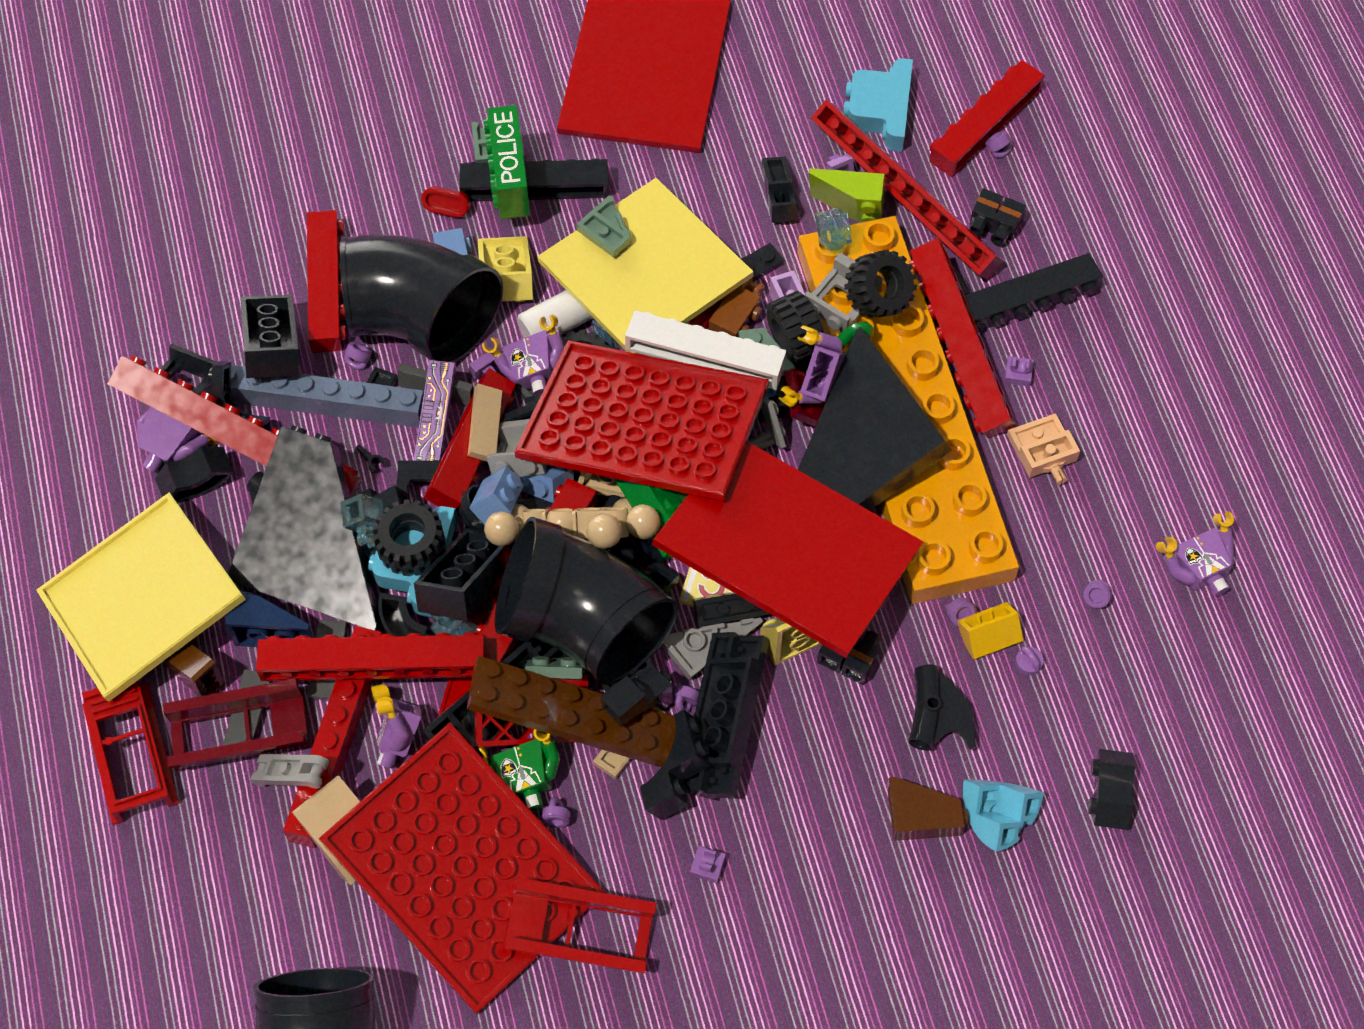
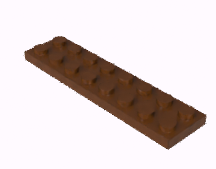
(567, 712)

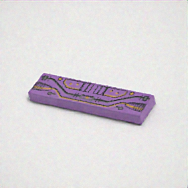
(435, 410)

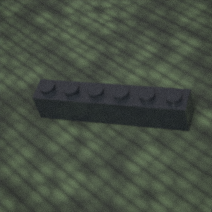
(544, 179)
(1034, 292)

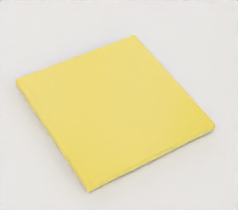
(668, 268)
(139, 596)

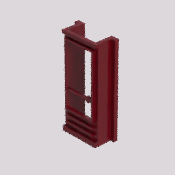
(287, 718)

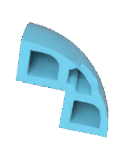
(1000, 810)

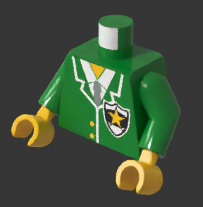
(528, 768)

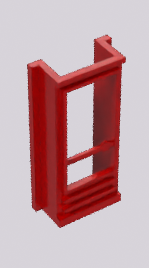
(97, 709)
(529, 916)

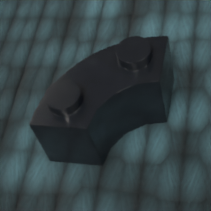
(194, 474)
(396, 616)
(1112, 789)

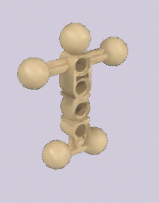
(599, 525)

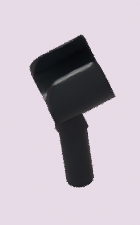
(370, 459)

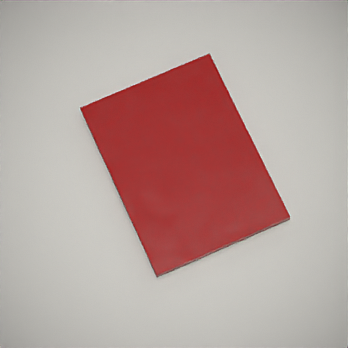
(645, 72)
(643, 420)
(792, 549)
(444, 861)

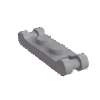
(289, 770)

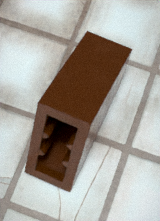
(195, 670)
(923, 812)

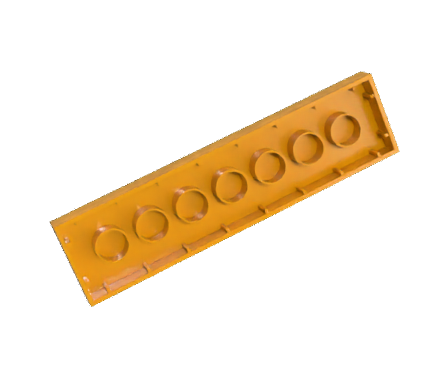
(952, 499)

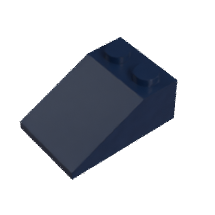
(261, 619)

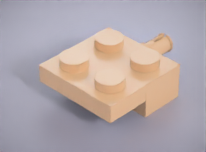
(1044, 447)

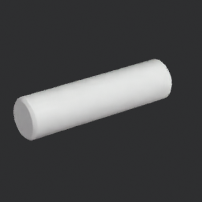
(563, 306)

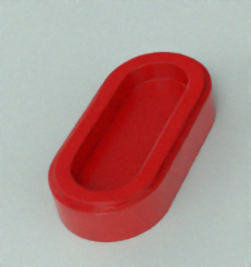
(446, 201)

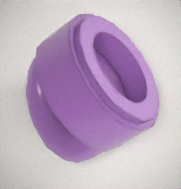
(997, 142)
(359, 353)
(1097, 594)
(959, 609)
(1029, 661)
(684, 695)
(555, 814)

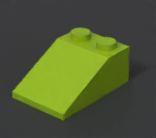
(853, 192)

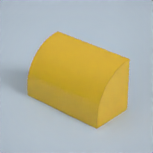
(991, 630)

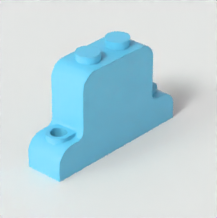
(881, 102)
(387, 579)

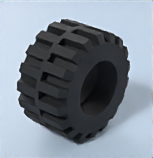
(898, 284)
(785, 321)
(402, 519)

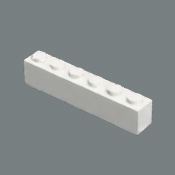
(703, 347)

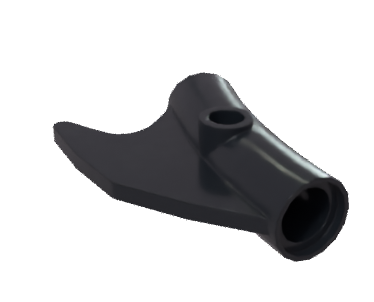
(939, 710)

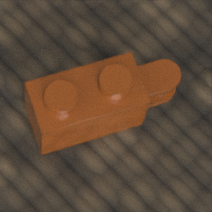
(738, 309)

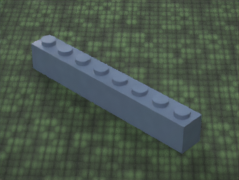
(330, 397)

